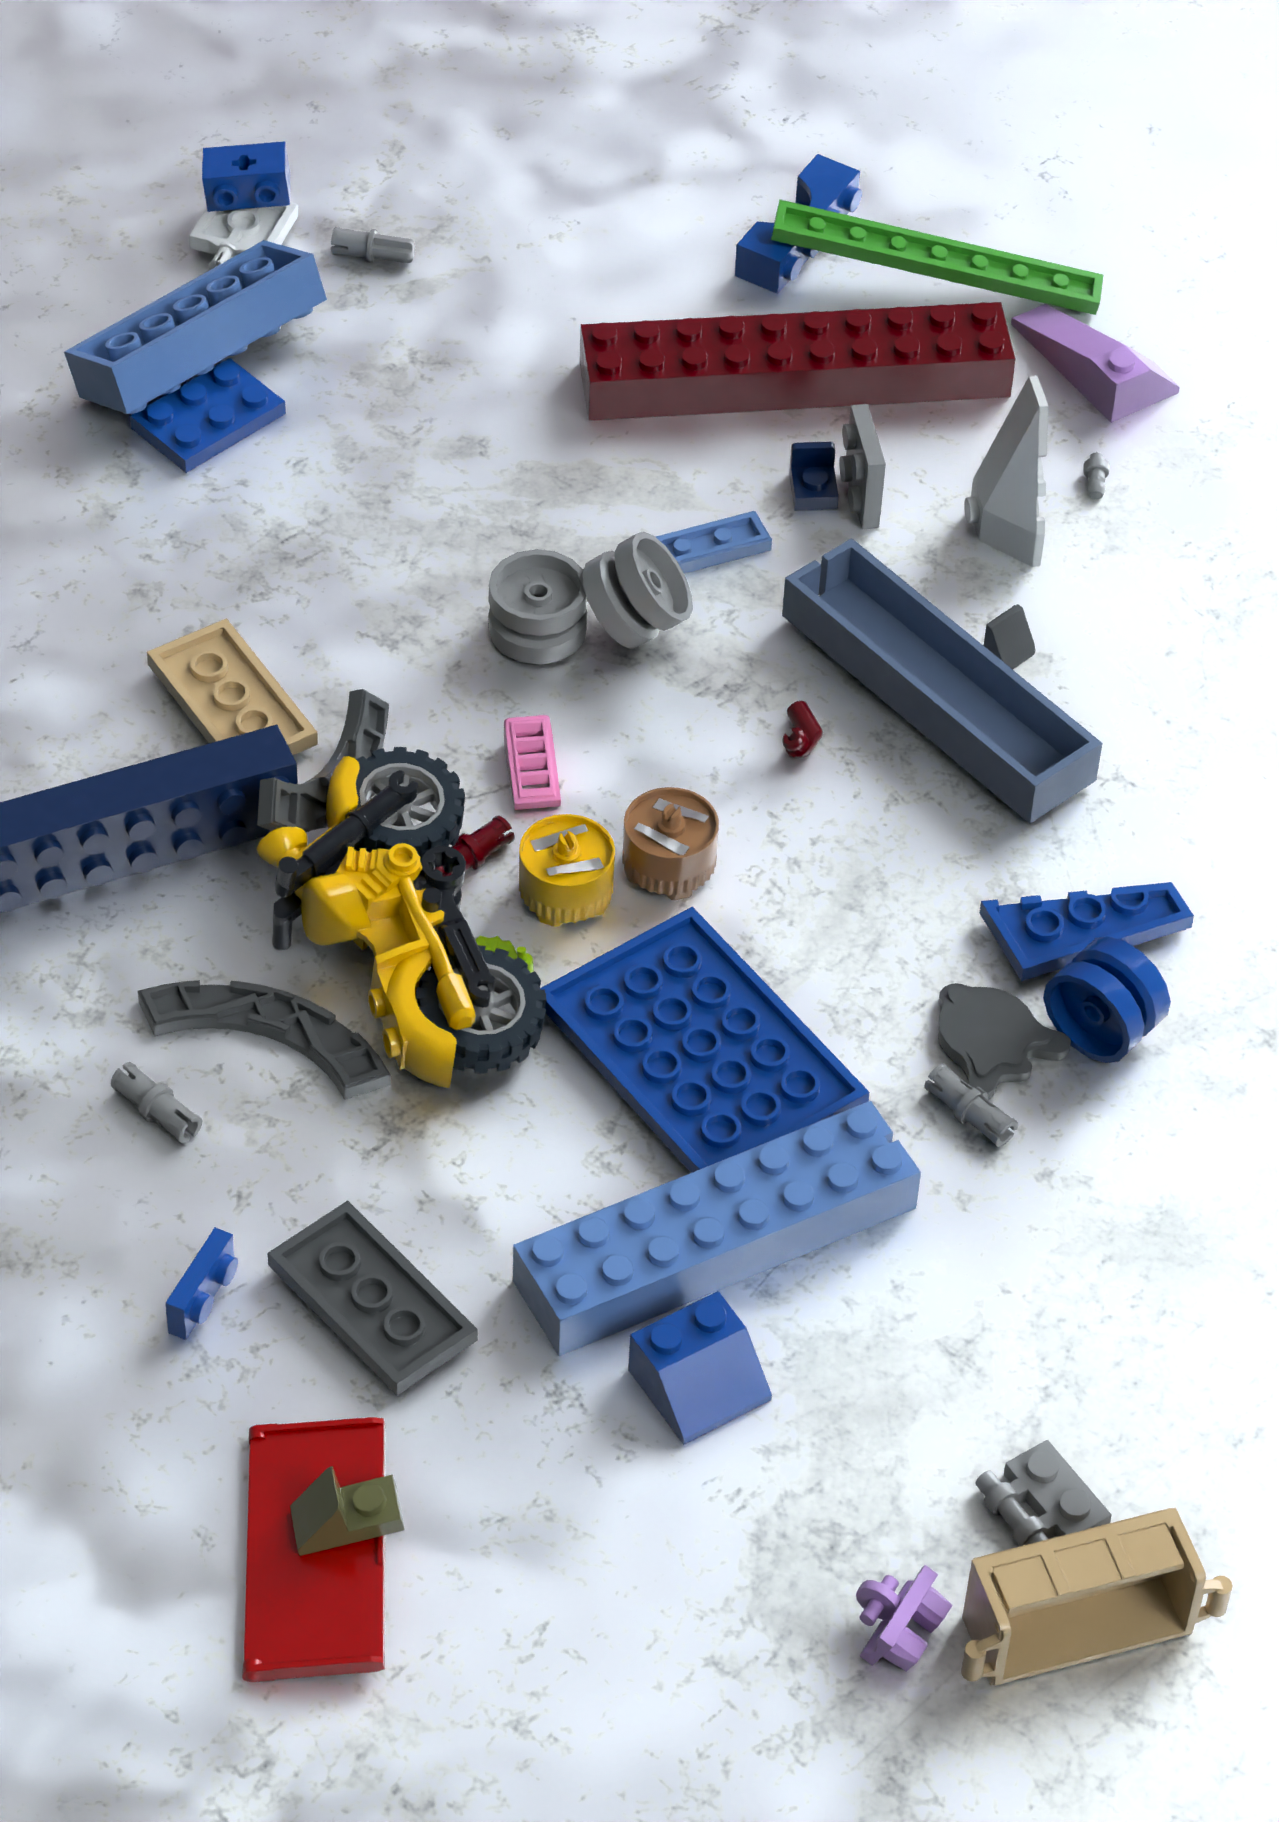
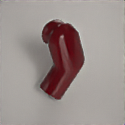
(806, 730)

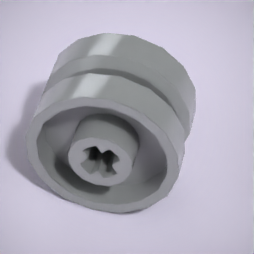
(637, 590)
(537, 607)

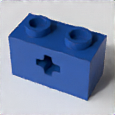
(246, 176)

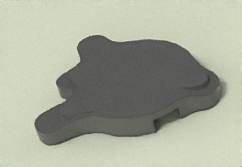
(994, 1035)

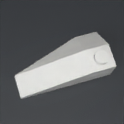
(1012, 479)

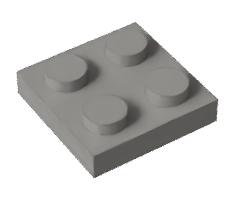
(863, 466)

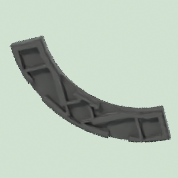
(305, 804)
(272, 1014)

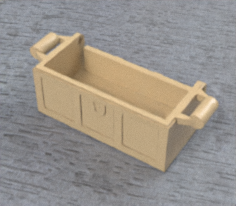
(1085, 1597)

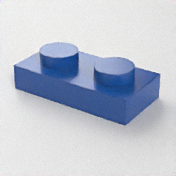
(195, 1292)

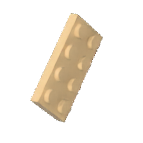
(227, 687)

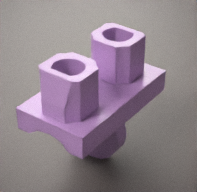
(915, 1601)

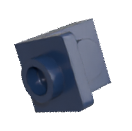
(813, 476)

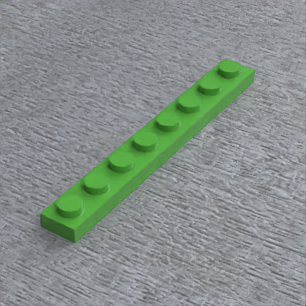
(937, 257)

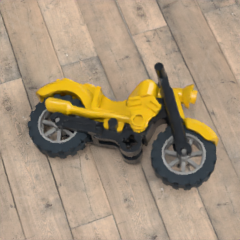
(379, 887)

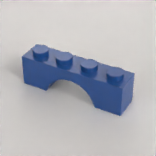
(773, 263)

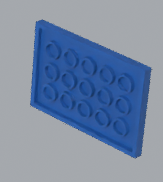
(699, 1043)

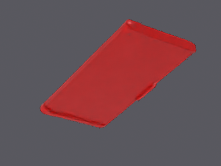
(321, 1607)

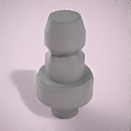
(1096, 470)

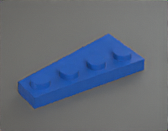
(1051, 933)

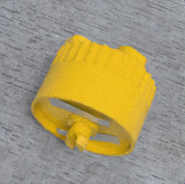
(566, 869)

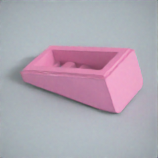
(531, 735)

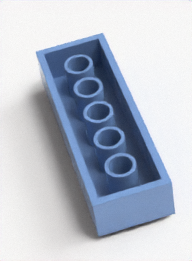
(195, 327)

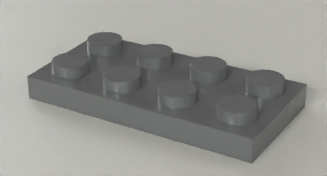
(372, 1297)

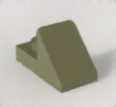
(338, 1516)

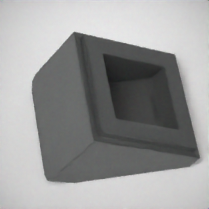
(1010, 637)

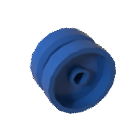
(1107, 999)

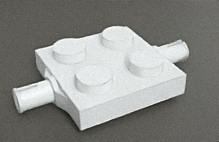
(235, 231)

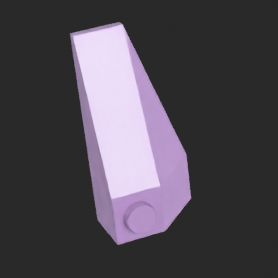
(1098, 366)

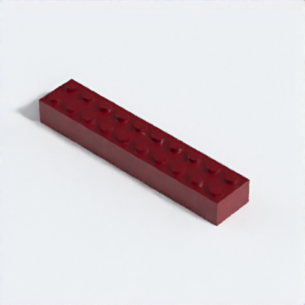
(795, 360)

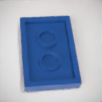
(207, 415)

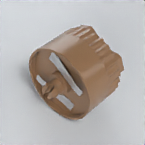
(670, 841)

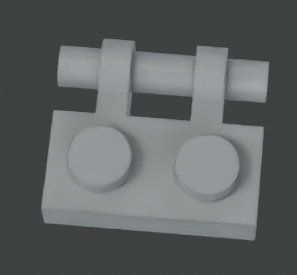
(1050, 1489)

